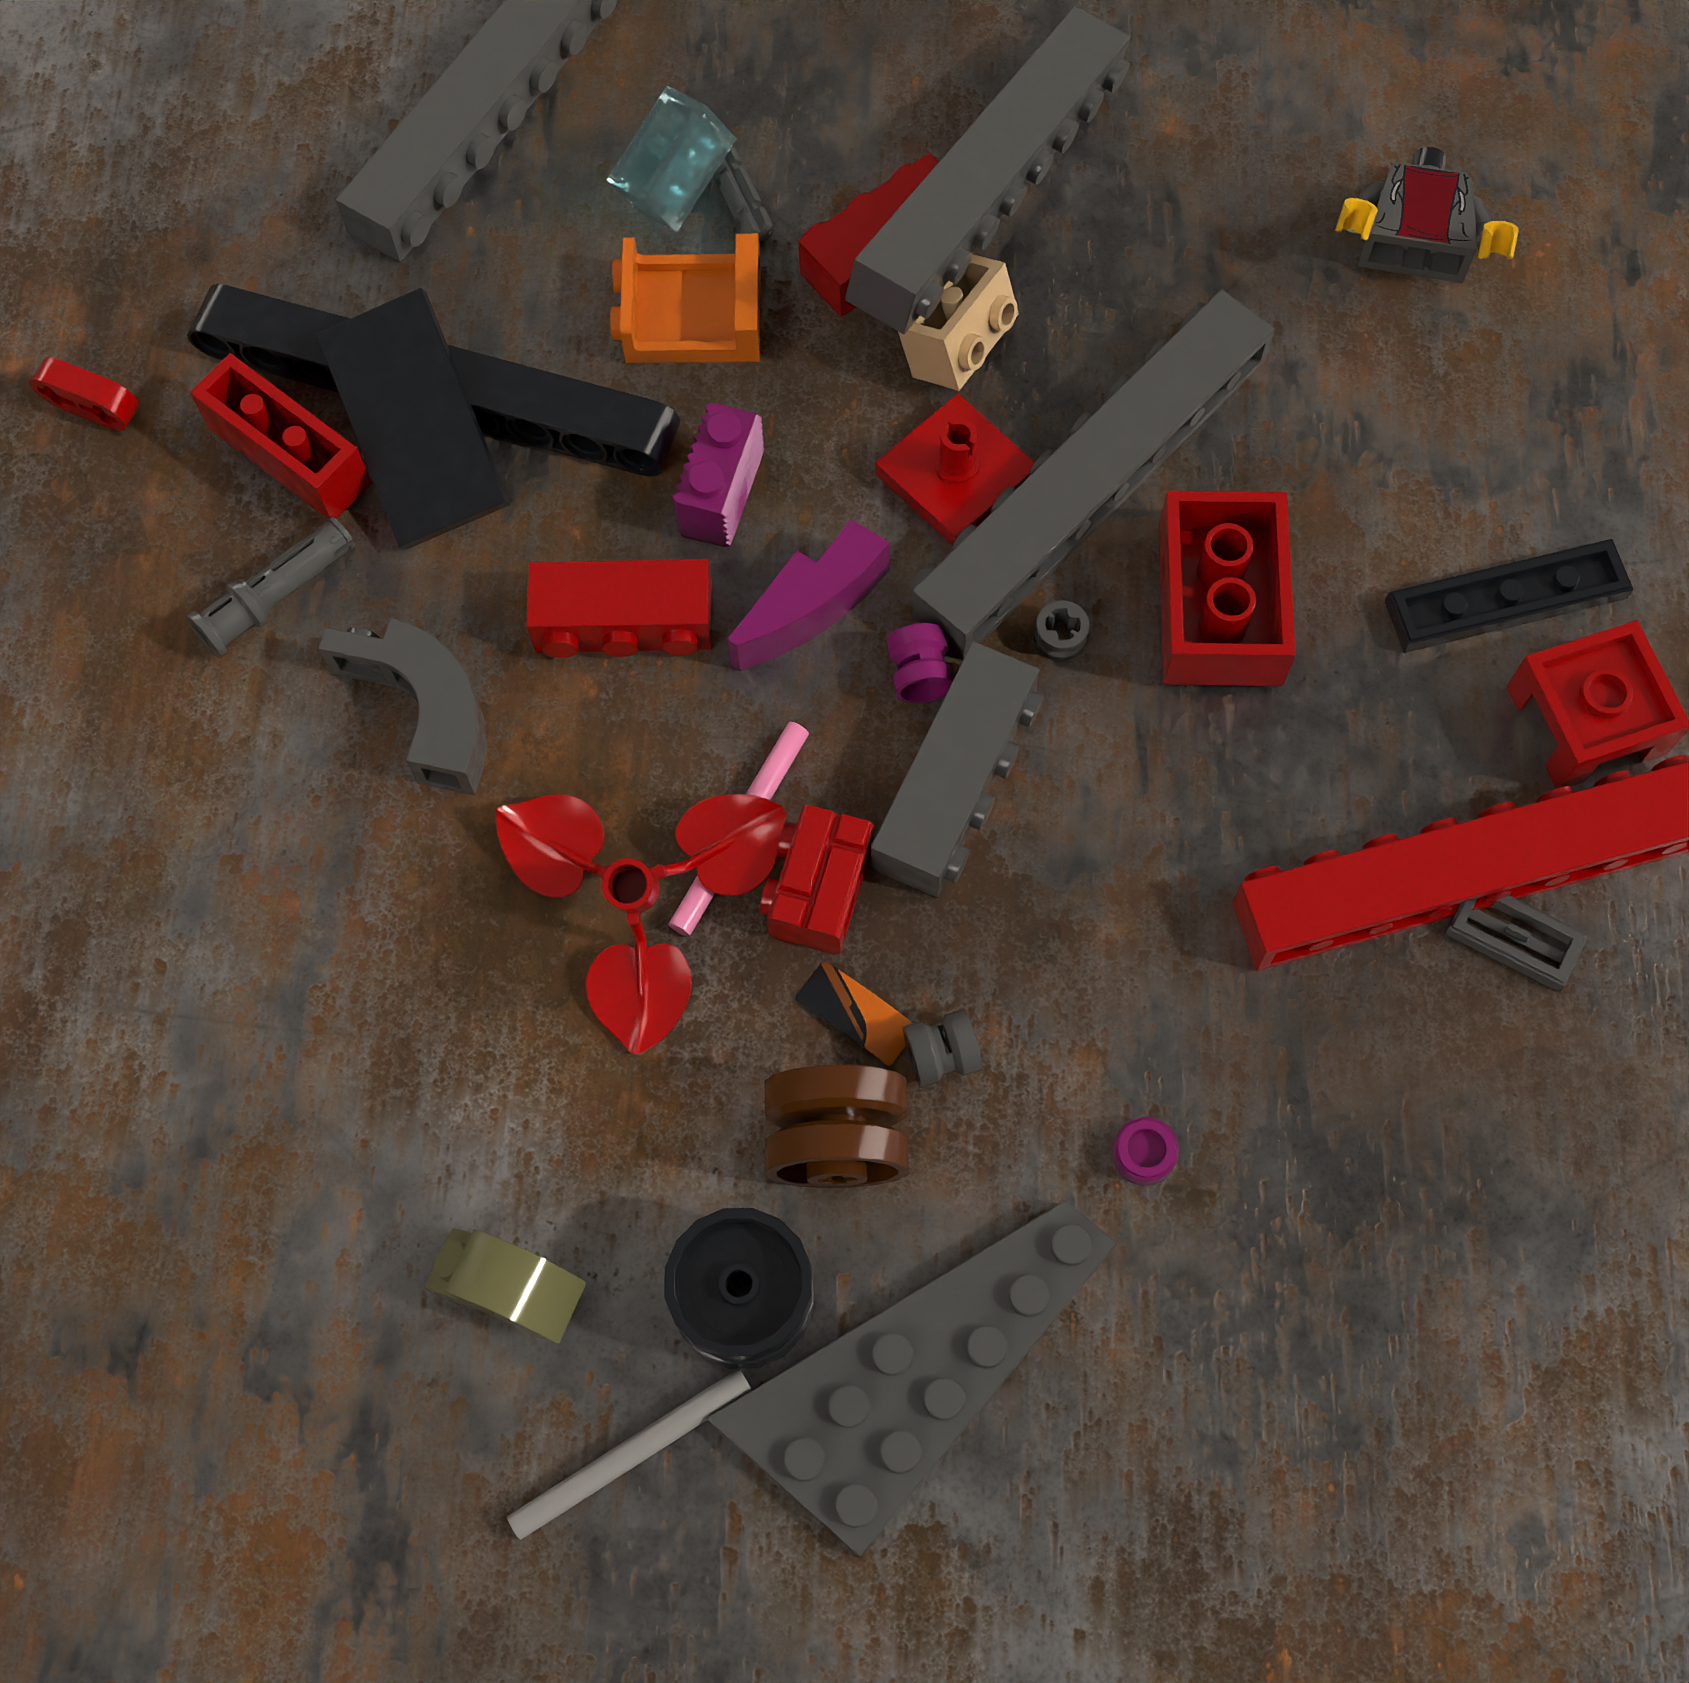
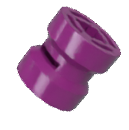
(920, 662)

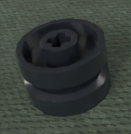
(748, 1328)

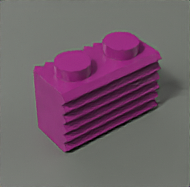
(718, 474)

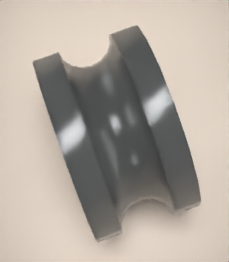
(1075, 620)

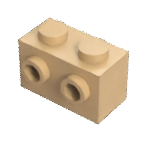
(963, 325)

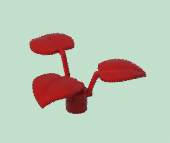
(641, 988)

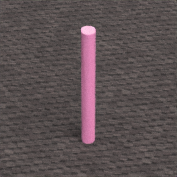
(764, 786)

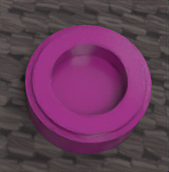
(1145, 1151)

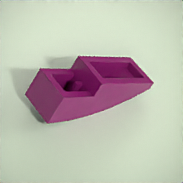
(810, 596)

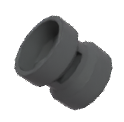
(928, 1052)

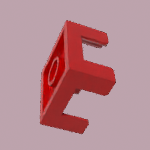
(1601, 701)

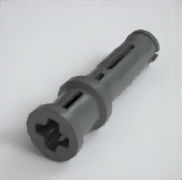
(250, 600)

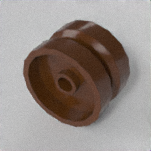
(836, 1126)

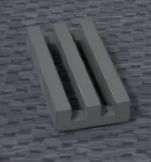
(1511, 956)

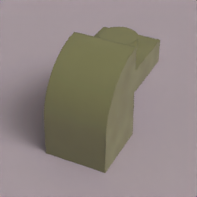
(506, 1283)

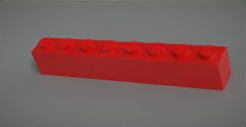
(1500, 854)

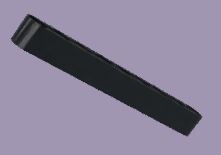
(504, 395)

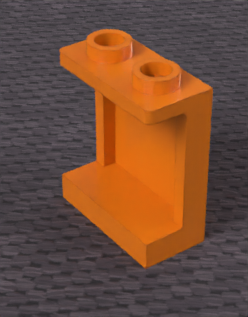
(688, 305)

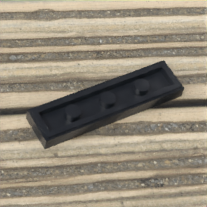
(1508, 595)

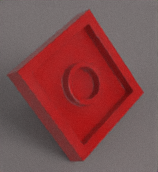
(953, 468)

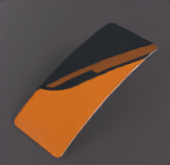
(855, 1012)

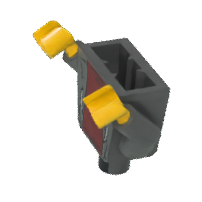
(1425, 221)

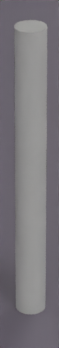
(627, 1454)

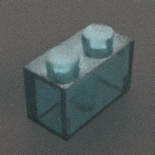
(671, 158)

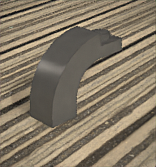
(451, 729)

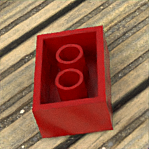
(1226, 588)

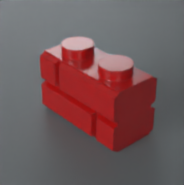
(819, 878)

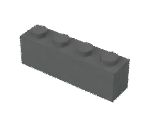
(955, 770)

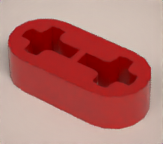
(84, 393)

